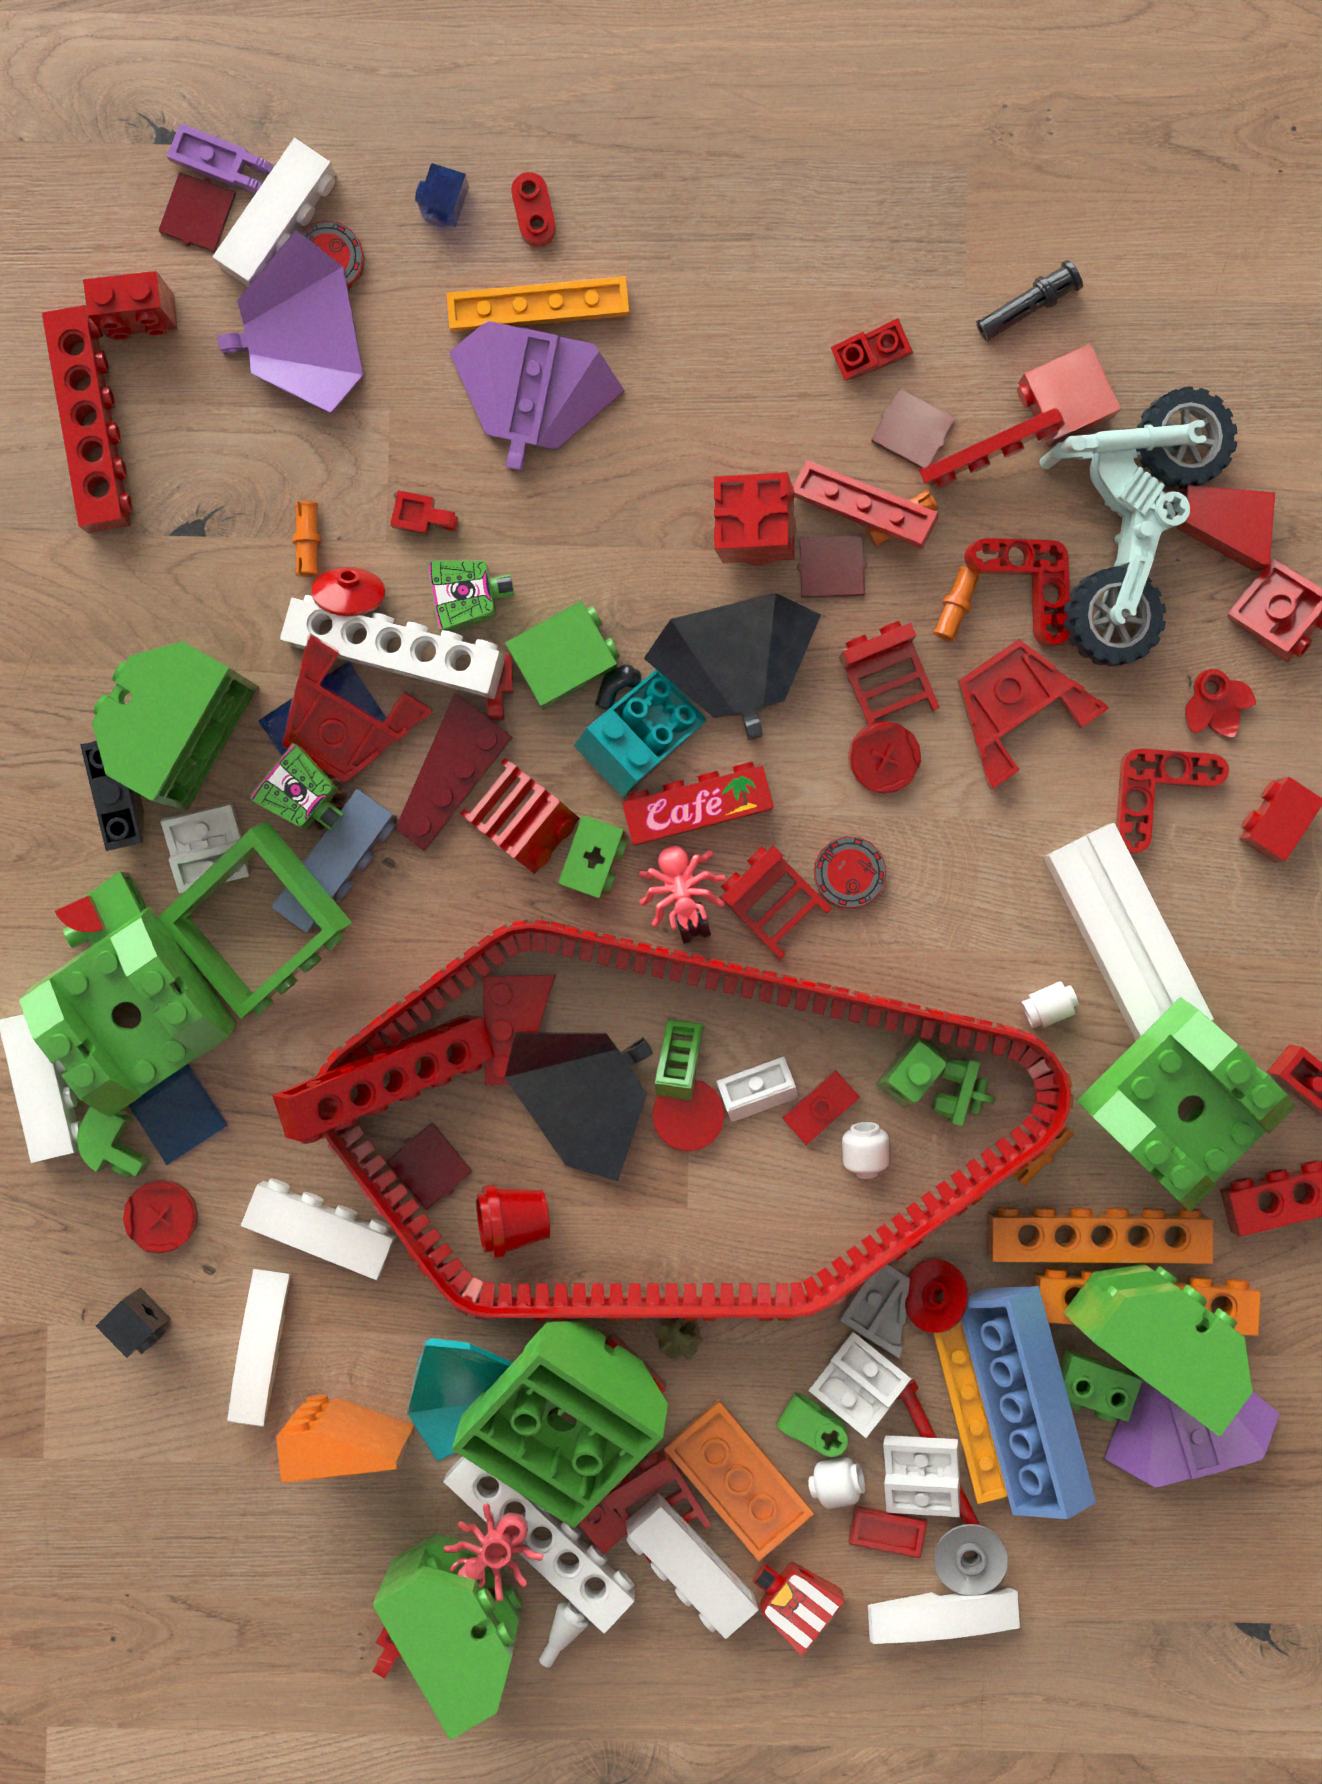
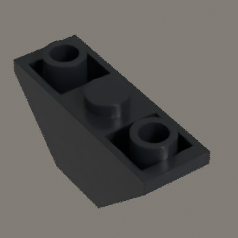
(116, 806)

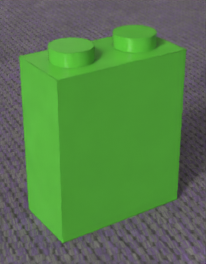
(563, 654)

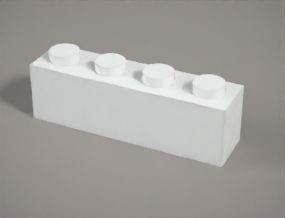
(275, 212)
(40, 1093)
(319, 1228)
(691, 1566)

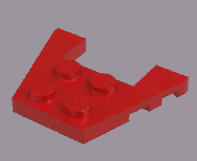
(1009, 692)
(335, 730)

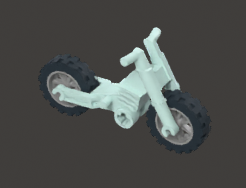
(1144, 514)

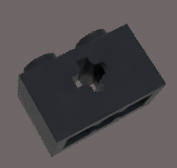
(134, 1323)

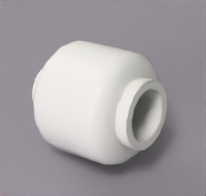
(865, 1150)
(837, 1482)

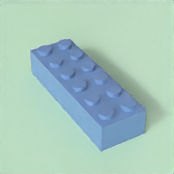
(1026, 1403)

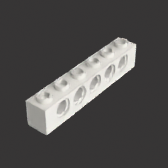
(479, 678)
(600, 1606)

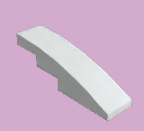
(258, 1348)
(943, 1617)

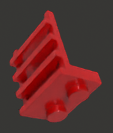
(870, 656)
(536, 827)
(746, 890)
(648, 1476)

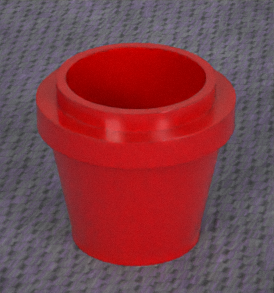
(511, 1219)

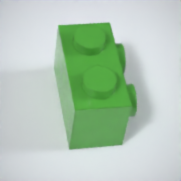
(1099, 1386)

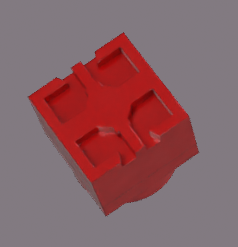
(754, 518)

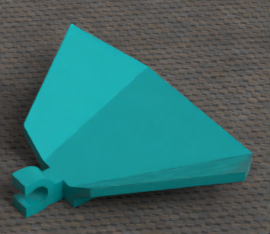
(445, 1385)

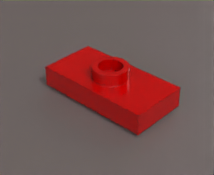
(820, 1107)
(604, 1527)

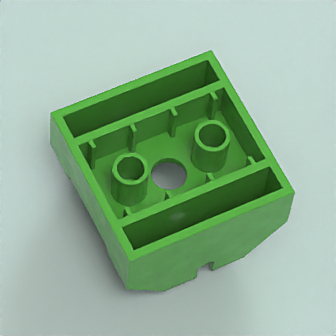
(173, 724)
(75, 1021)
(1180, 1059)
(1167, 1340)
(546, 1457)
(450, 1631)

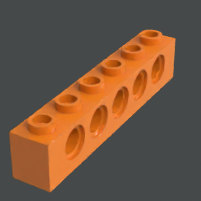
(1191, 1247)
(1241, 1300)

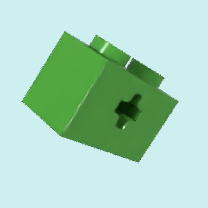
(576, 871)

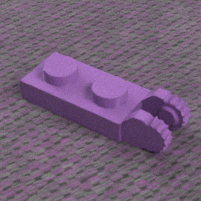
(216, 158)

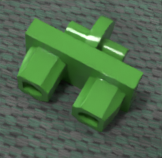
(956, 1106)

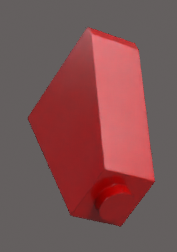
(1232, 522)

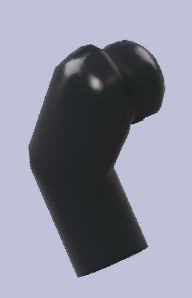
(615, 680)

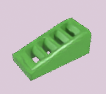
(674, 1081)

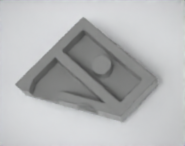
(879, 1308)

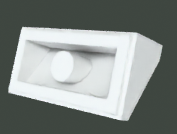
(757, 1089)

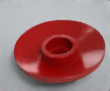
(348, 591)
(923, 1300)

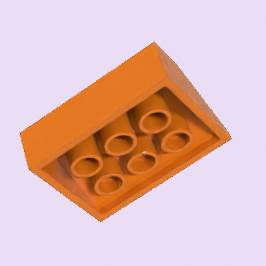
(339, 1440)

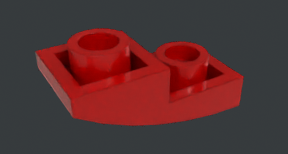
(871, 350)

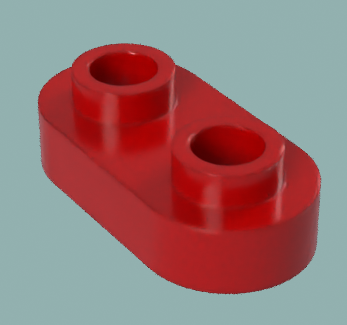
(533, 207)

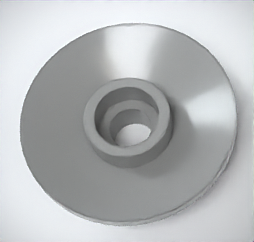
(975, 1574)

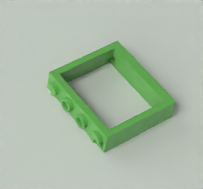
(298, 881)

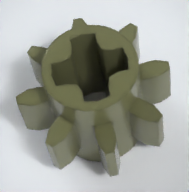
(679, 1338)

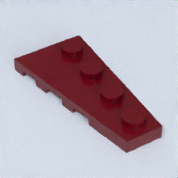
(454, 765)

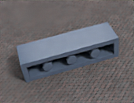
(341, 855)

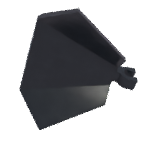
(736, 655)
(580, 1094)

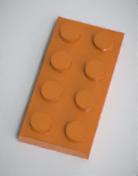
(738, 1480)

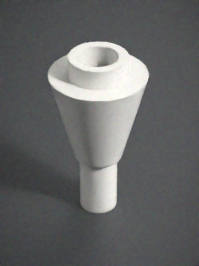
(566, 1627)

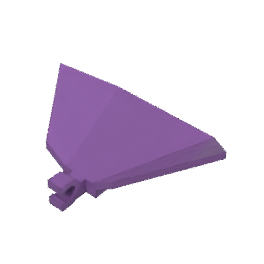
(300, 326)
(533, 385)
(1170, 1446)

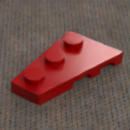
(511, 1006)

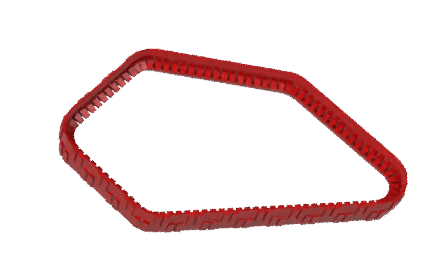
(691, 1307)

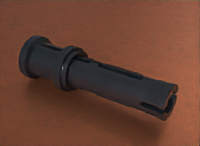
(1043, 293)

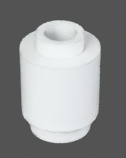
(1050, 1005)

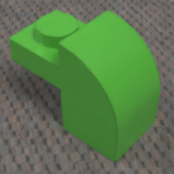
(100, 1144)

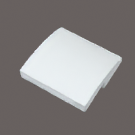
(199, 841)
(859, 1385)
(922, 1476)

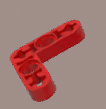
(1042, 573)
(1146, 782)

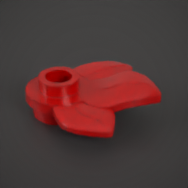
(1219, 709)

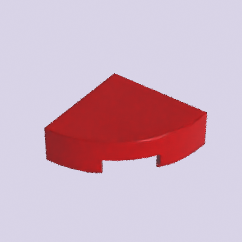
(81, 916)

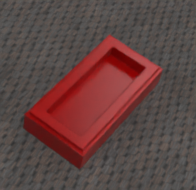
(887, 1531)

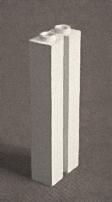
(1123, 928)

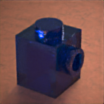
(442, 195)

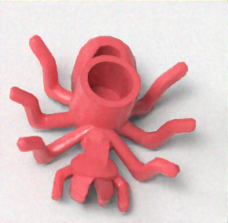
(681, 886)
(495, 1549)

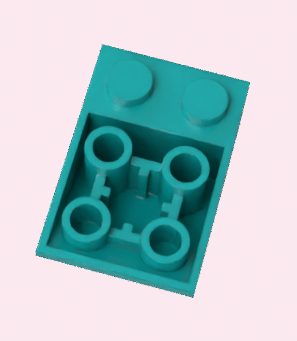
(639, 732)

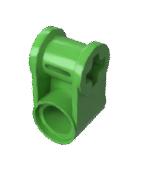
(807, 1423)

